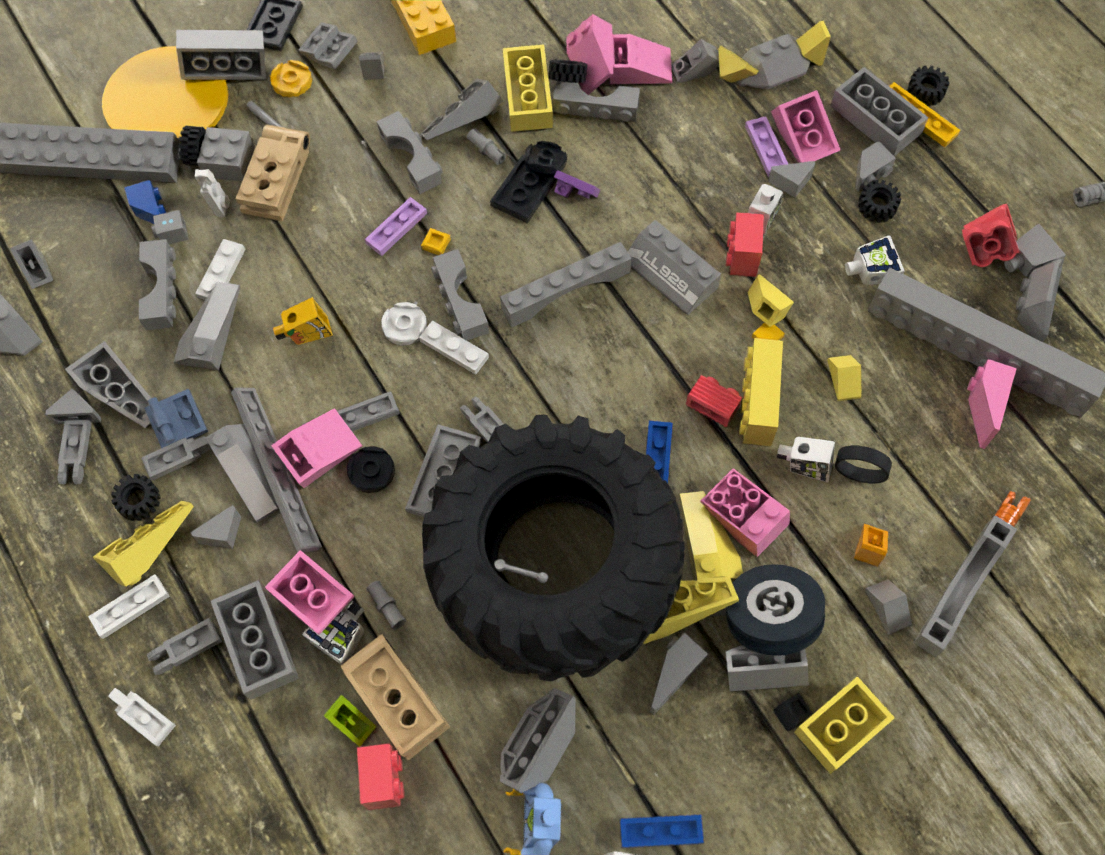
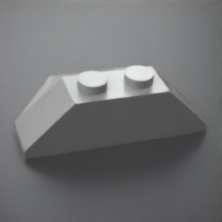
(776, 63)
(1039, 299)
(15, 333)
(538, 741)

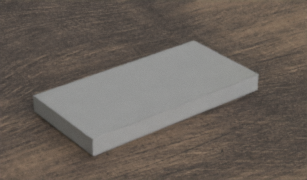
(439, 461)

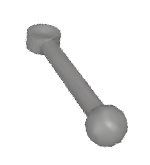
(500, 566)

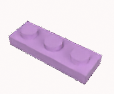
(765, 143)
(395, 226)

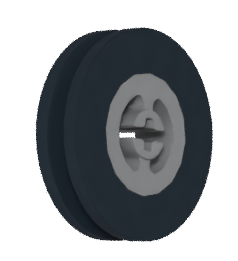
(774, 630)

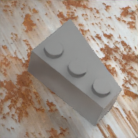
(759, 671)

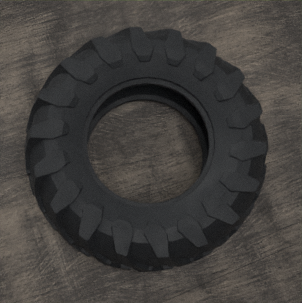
(538, 467)

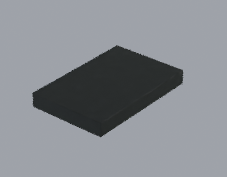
(276, 21)
(522, 191)

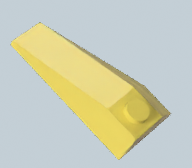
(708, 542)
(132, 557)
(695, 602)

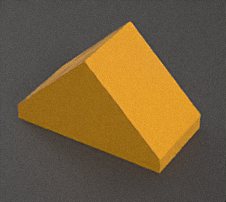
(872, 545)

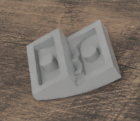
(327, 45)

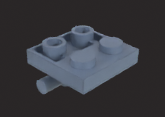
(175, 418)

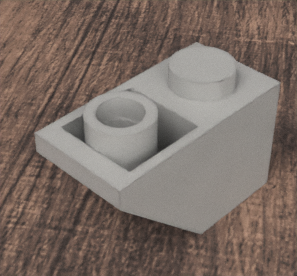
(696, 62)
(873, 164)

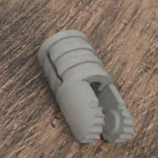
(1089, 194)

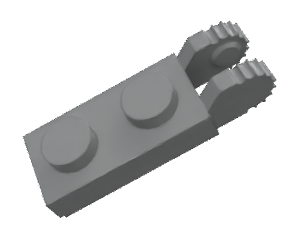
(484, 421)
(73, 450)
(185, 646)

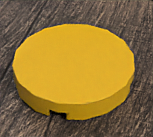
(291, 78)

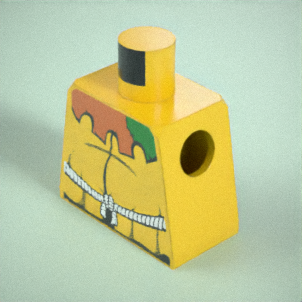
(304, 323)

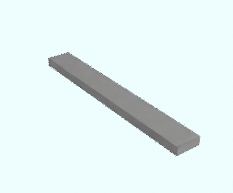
(275, 470)

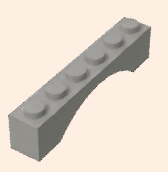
(599, 267)
(964, 585)

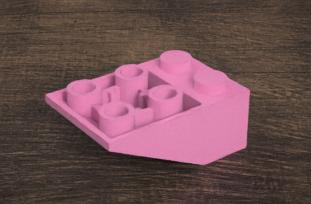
(639, 61)
(316, 447)
(747, 512)

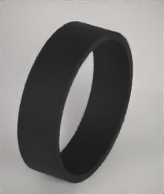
(865, 454)

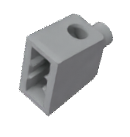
(1035, 251)

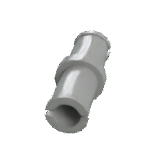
(486, 146)
(386, 605)

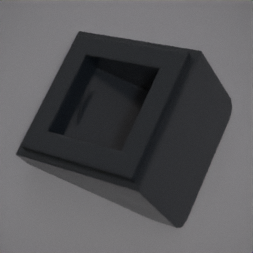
(793, 712)

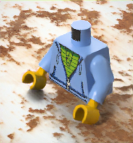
(541, 821)

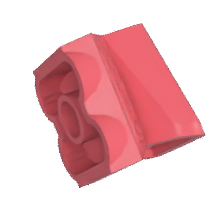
(991, 237)

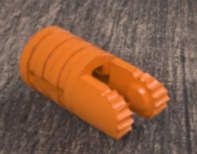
(1009, 512)

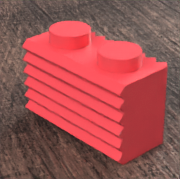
(714, 400)

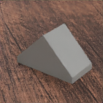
(372, 65)
(791, 177)
(32, 263)
(71, 407)
(219, 530)
(890, 606)

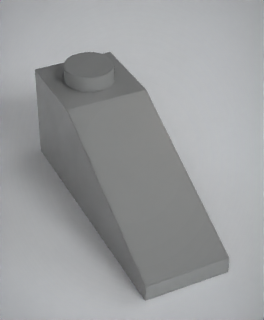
(680, 663)

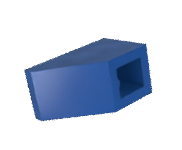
(145, 200)

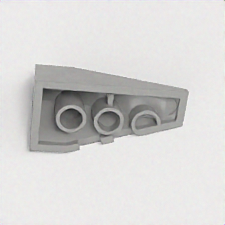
(474, 103)
(208, 332)
(111, 382)
(243, 468)

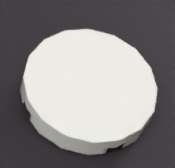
(403, 323)

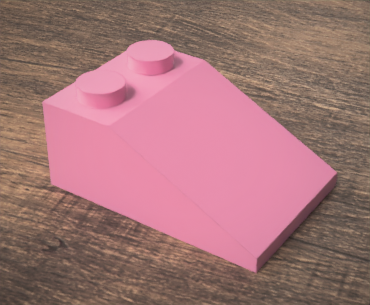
(592, 45)
(806, 128)
(989, 398)
(309, 592)

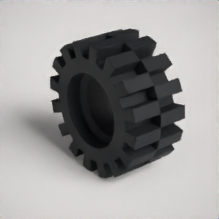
(567, 71)
(932, 77)
(190, 144)
(878, 211)
(120, 497)

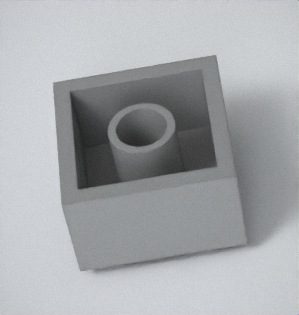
(226, 153)

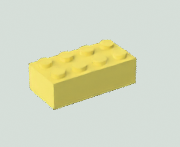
(527, 88)
(761, 392)

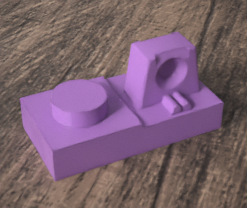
(566, 184)

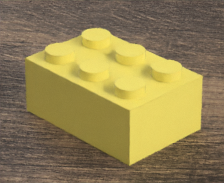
(844, 725)

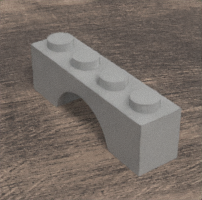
(619, 105)
(398, 134)
(157, 308)
(468, 316)

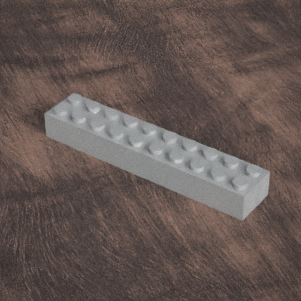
(89, 152)
(979, 337)

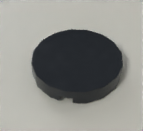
(545, 157)
(370, 469)

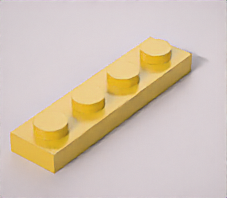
(936, 126)

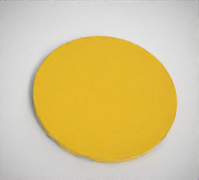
(151, 95)

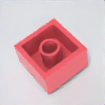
(745, 244)
(379, 777)

